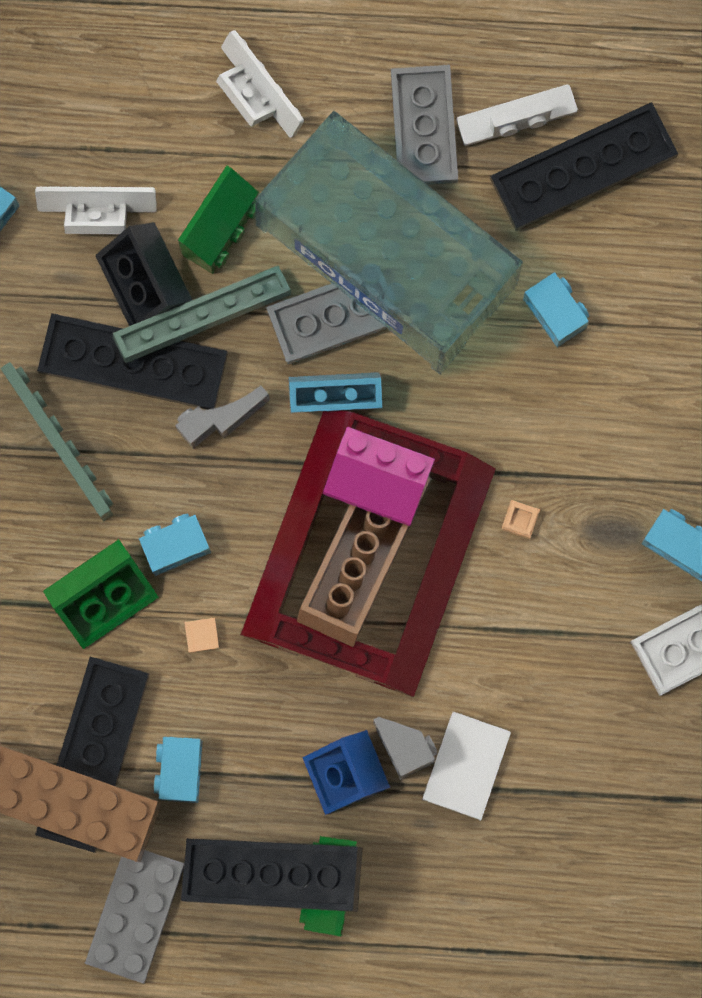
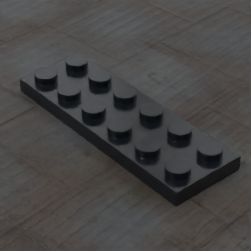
(583, 166)
(89, 355)
(100, 727)
(272, 874)

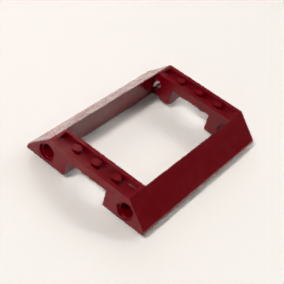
(393, 671)

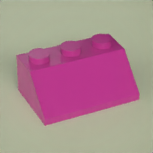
(378, 476)

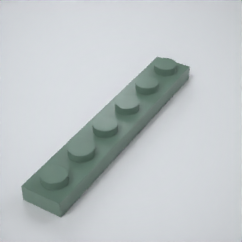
(201, 314)
(51, 429)

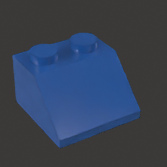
(346, 772)

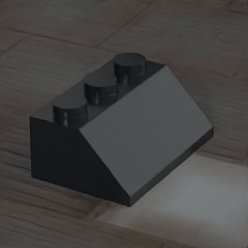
(142, 273)

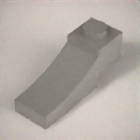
(199, 424)

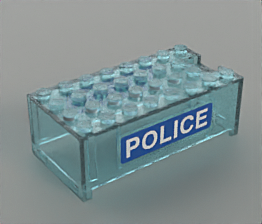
(386, 240)

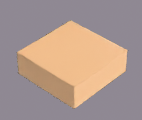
(520, 519)
(202, 635)

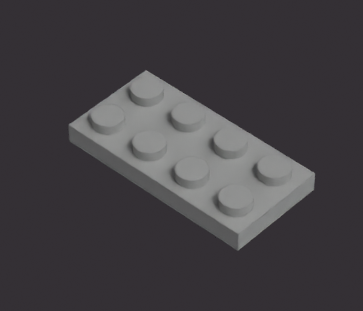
(425, 122)
(319, 322)
(135, 916)

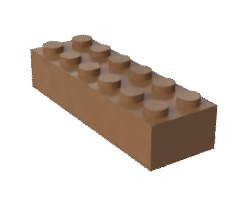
(352, 573)
(75, 805)

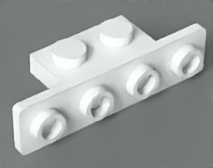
(253, 88)
(517, 115)
(95, 208)

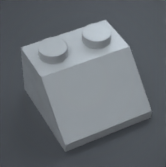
(405, 747)

